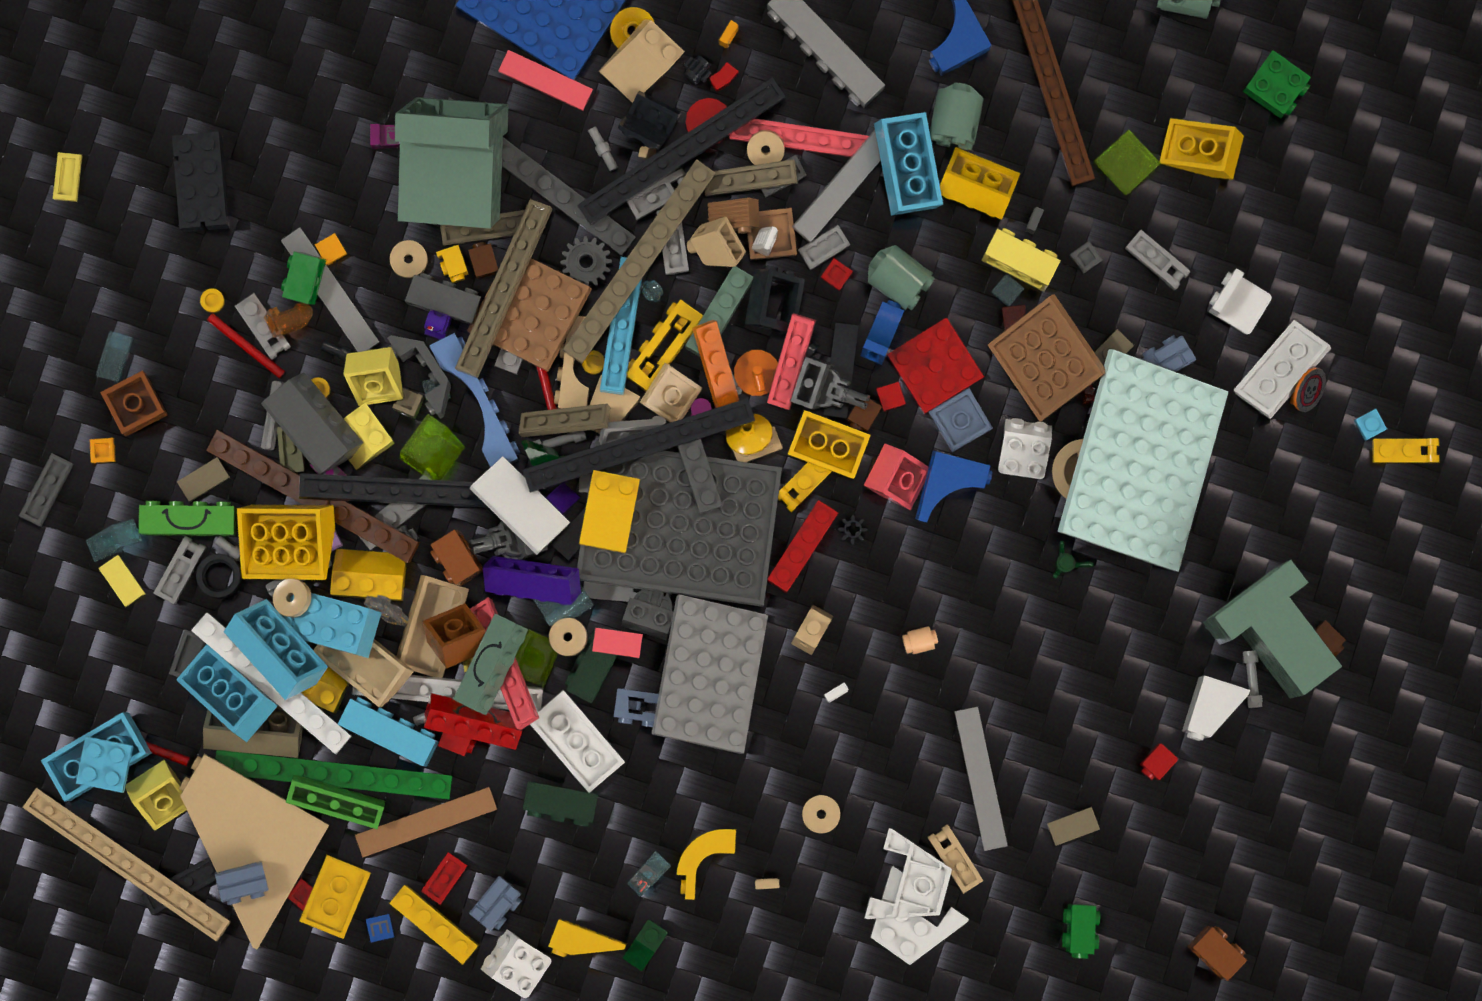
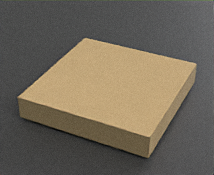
(671, 394)

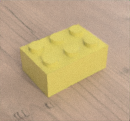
(1021, 259)

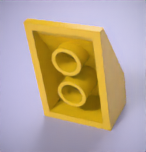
(1202, 148)
(609, 511)
(575, 939)

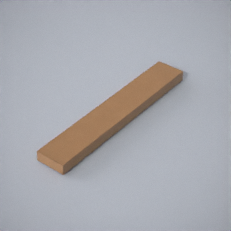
(426, 822)

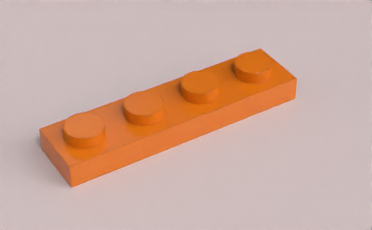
(715, 363)

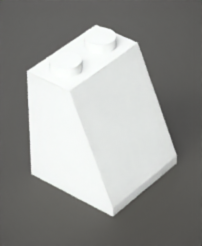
(1211, 706)

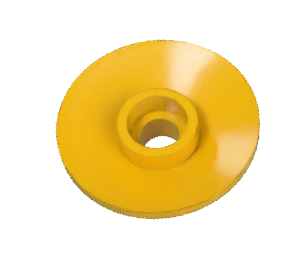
(623, 20)
(753, 440)

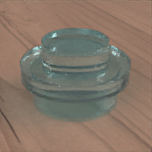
(652, 290)

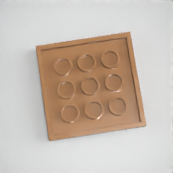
(540, 314)
(1047, 358)

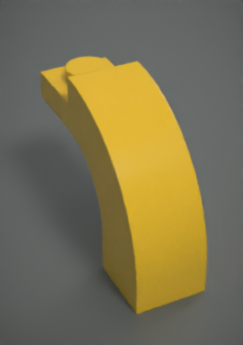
(709, 843)

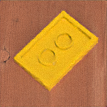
(335, 896)

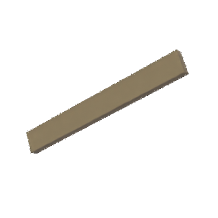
(503, 288)

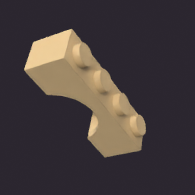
(571, 391)

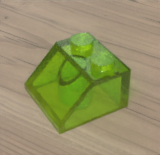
(432, 449)
(536, 658)

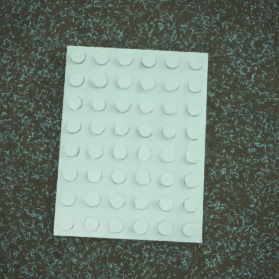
(1143, 461)

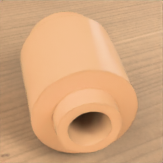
(920, 640)

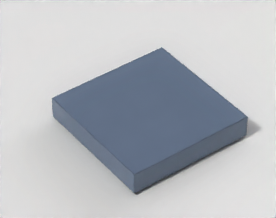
(960, 420)

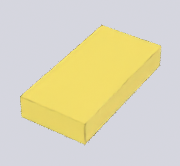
(67, 177)
(122, 580)

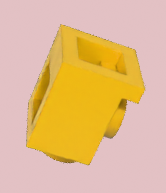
(453, 263)

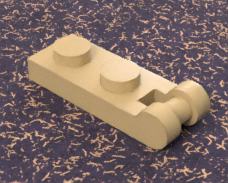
(956, 858)

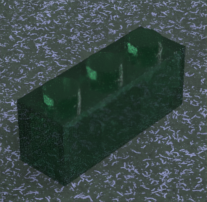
(590, 674)
(560, 803)

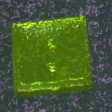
(1127, 162)

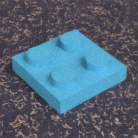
(104, 764)

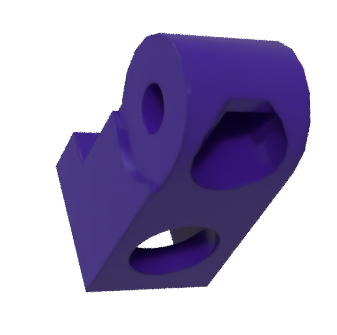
(437, 324)

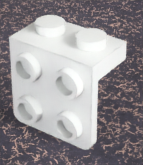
(1239, 302)
(1025, 448)
(516, 964)

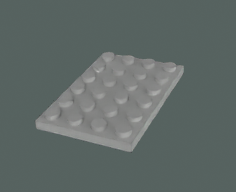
(710, 674)

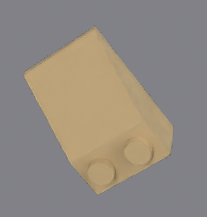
(641, 60)

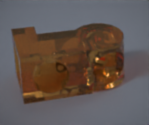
(289, 320)

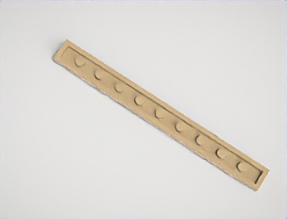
(126, 864)

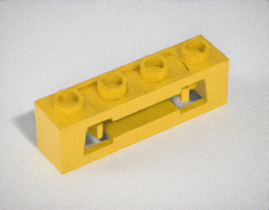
(661, 330)

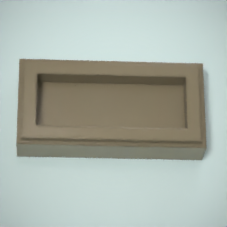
(203, 479)
(1073, 826)

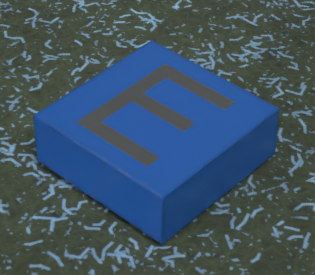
(380, 928)

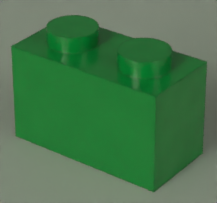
(303, 277)

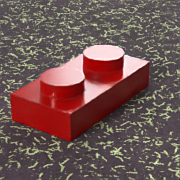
(444, 878)

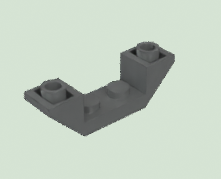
(438, 396)

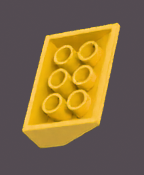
(285, 541)

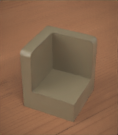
(409, 404)

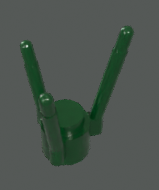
(1066, 562)

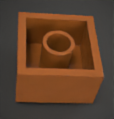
(134, 403)
(456, 558)
(454, 635)
(1217, 952)

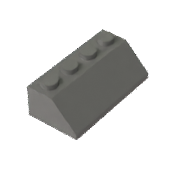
(312, 423)

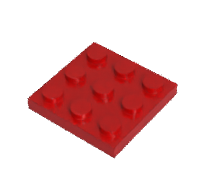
(935, 366)

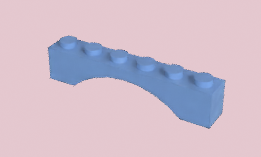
(496, 444)

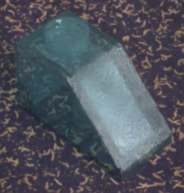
(113, 540)

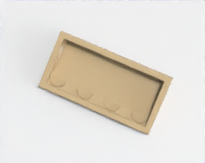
(429, 600)
(374, 677)

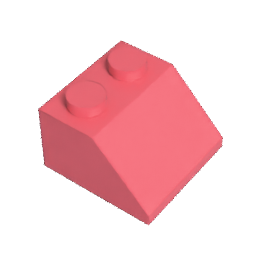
(897, 476)

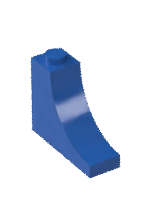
(964, 42)
(882, 332)
(946, 475)

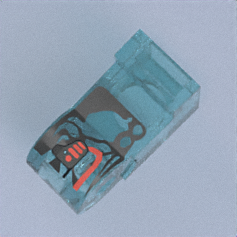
(649, 873)

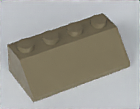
(276, 736)

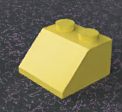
(374, 376)
(372, 434)
(157, 795)

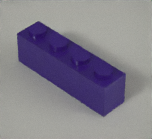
(532, 580)

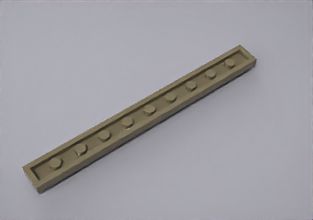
(639, 261)

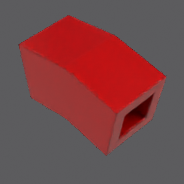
(723, 77)

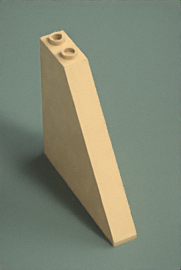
(249, 825)

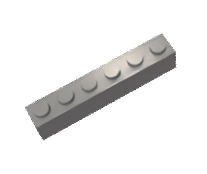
(828, 49)

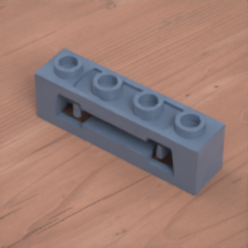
(623, 705)

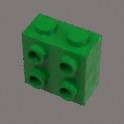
(1278, 85)
(1080, 934)

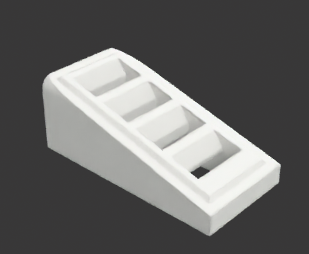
(765, 240)

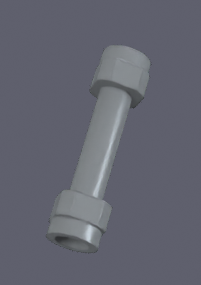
(577, 436)
(1254, 699)

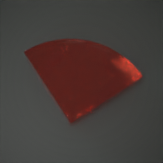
(1012, 315)
(1088, 394)

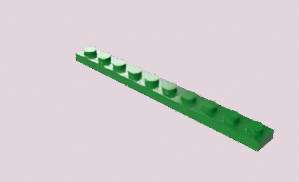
(338, 774)

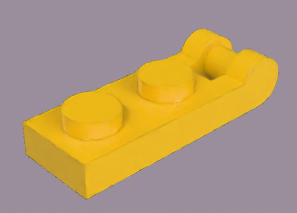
(1404, 450)
(803, 483)

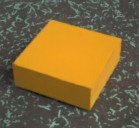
(728, 34)
(331, 249)
(102, 450)

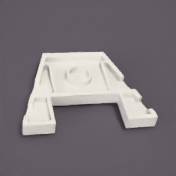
(921, 884)
(911, 936)

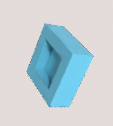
(1370, 424)

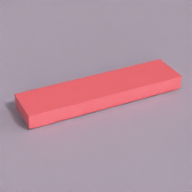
(545, 80)
(791, 360)

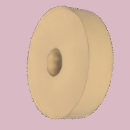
(767, 138)
(404, 249)
(301, 600)
(578, 640)
(810, 811)

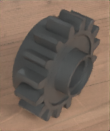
(591, 250)

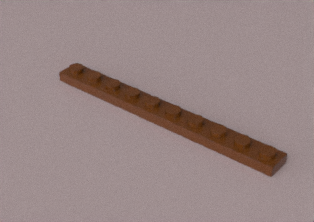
(1054, 91)
(287, 482)

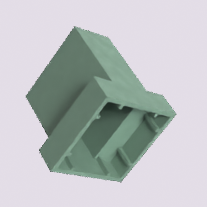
(450, 161)
(1277, 631)

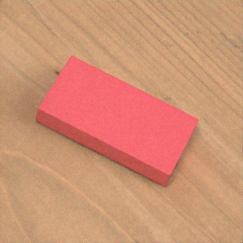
(617, 642)

